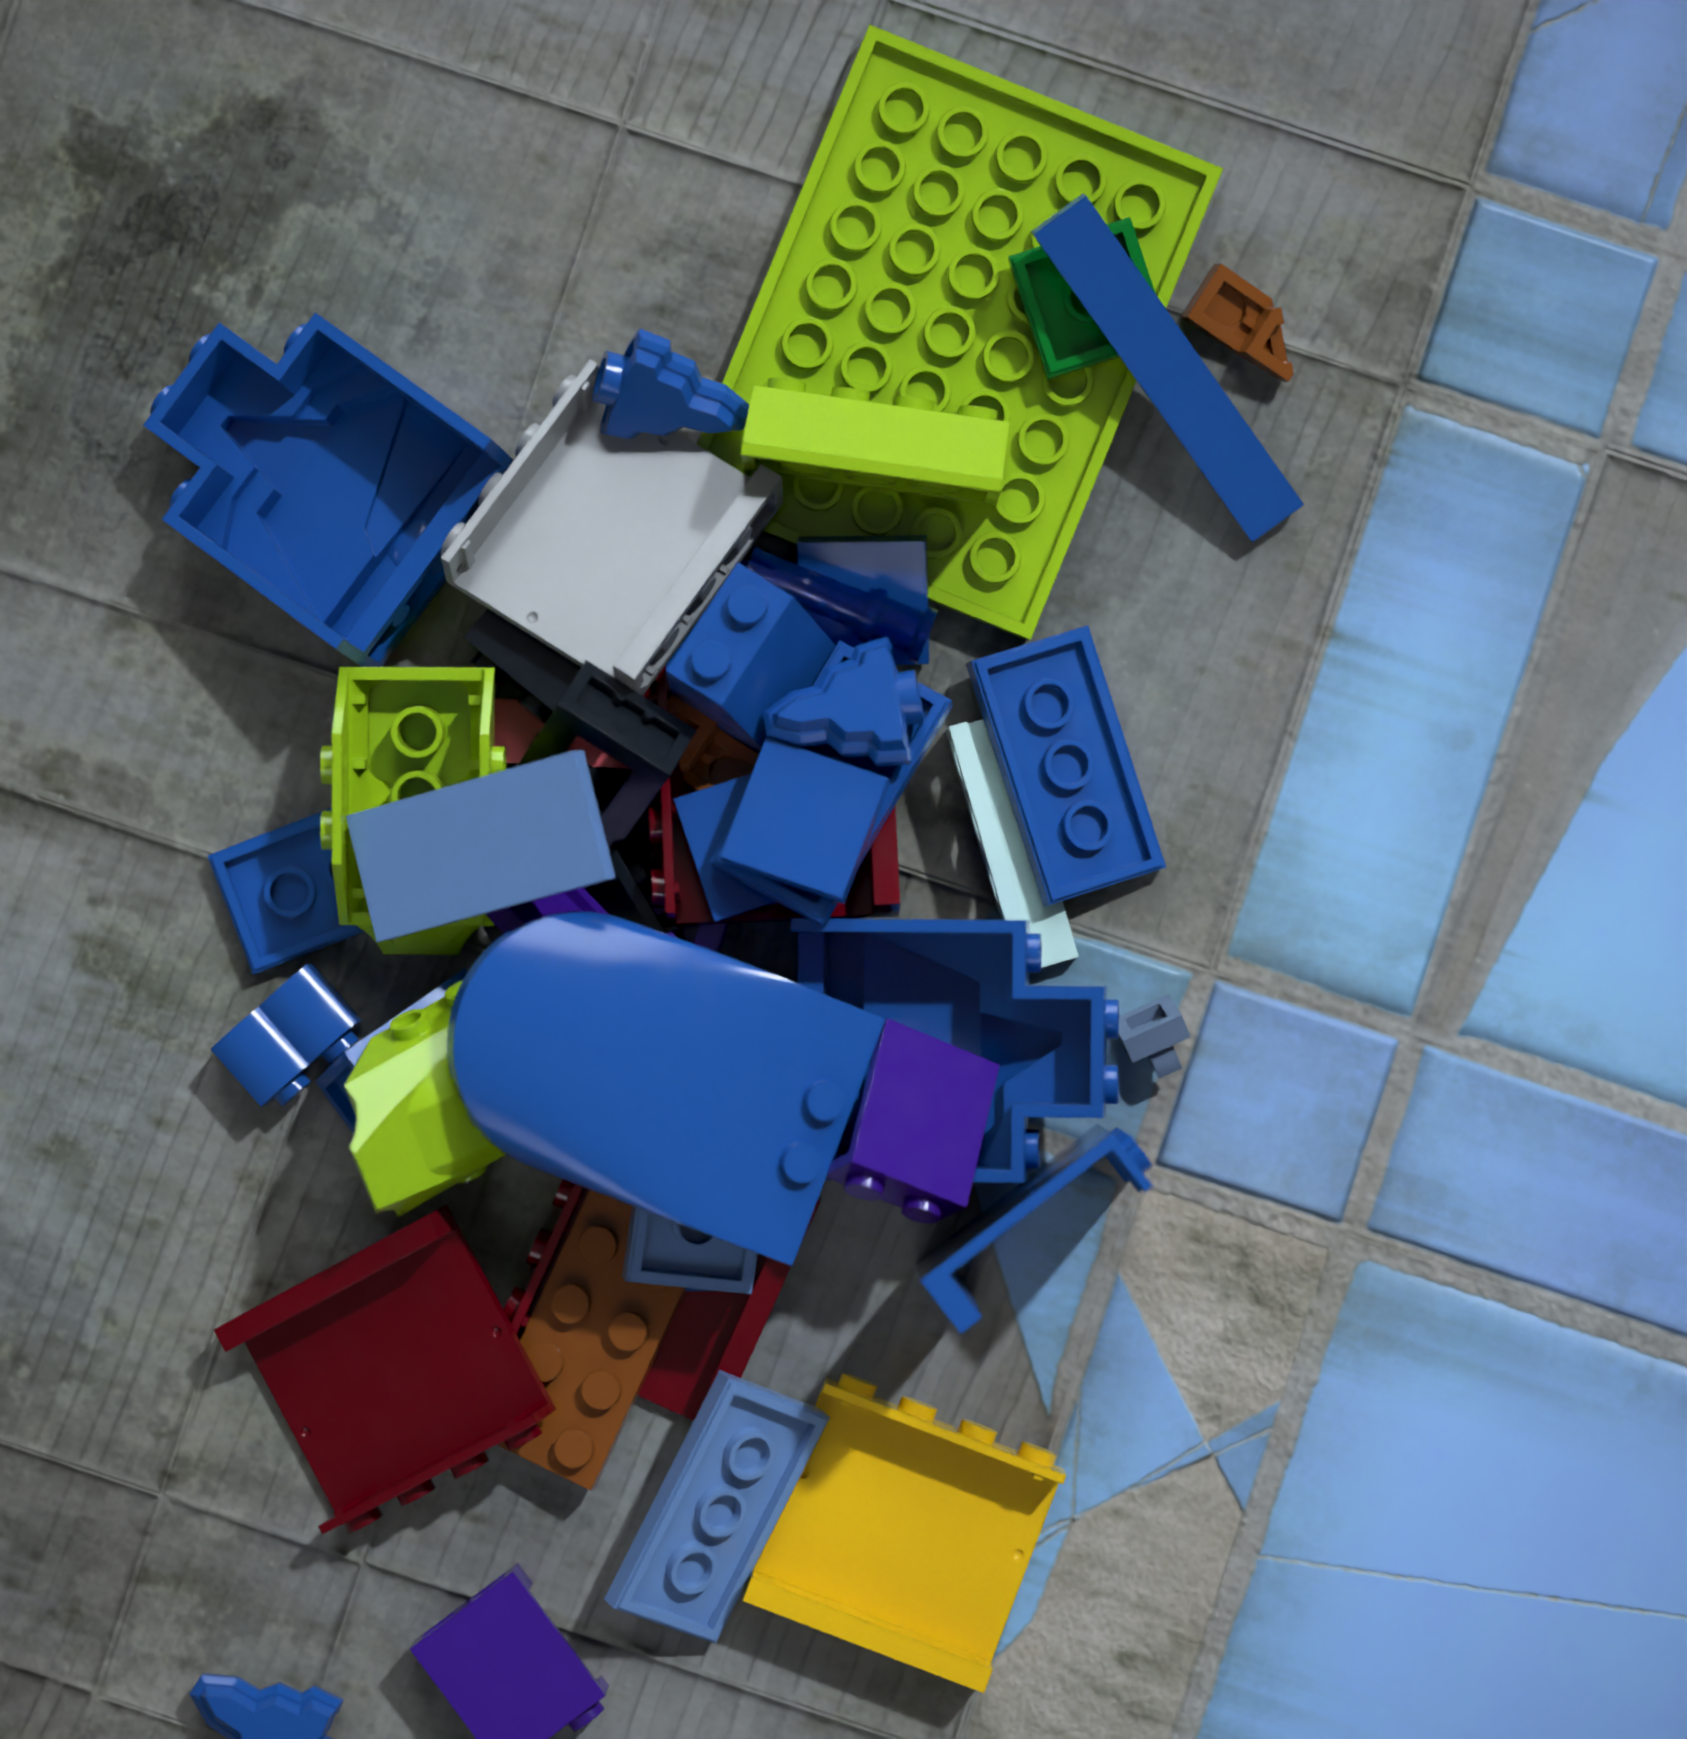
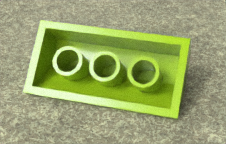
(876, 443)

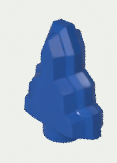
(661, 393)
(854, 708)
(272, 1712)

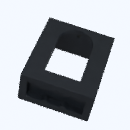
(625, 729)

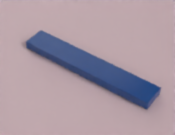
(1167, 367)

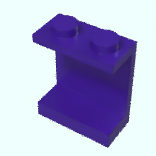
(918, 1125)
(509, 1665)

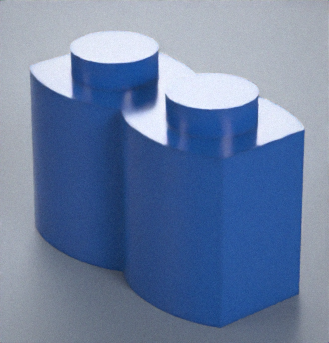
(288, 1036)

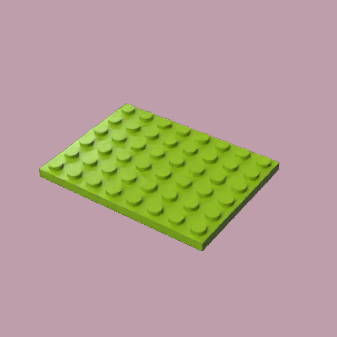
(907, 290)

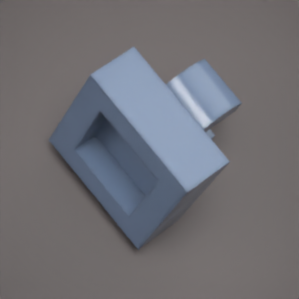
(1152, 1033)

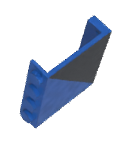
(938, 1267)

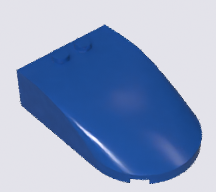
(659, 1074)

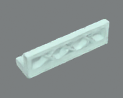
(1002, 845)

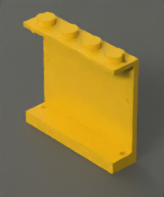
(907, 1533)

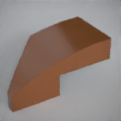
(1240, 320)
(712, 753)

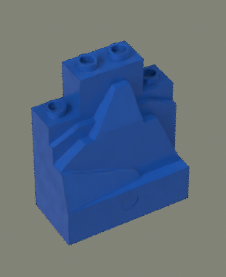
(322, 480)
(974, 992)

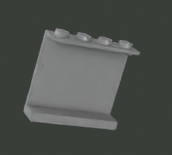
(607, 537)

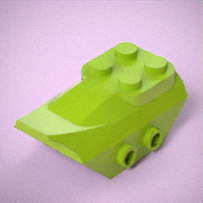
(397, 739)
(409, 1114)

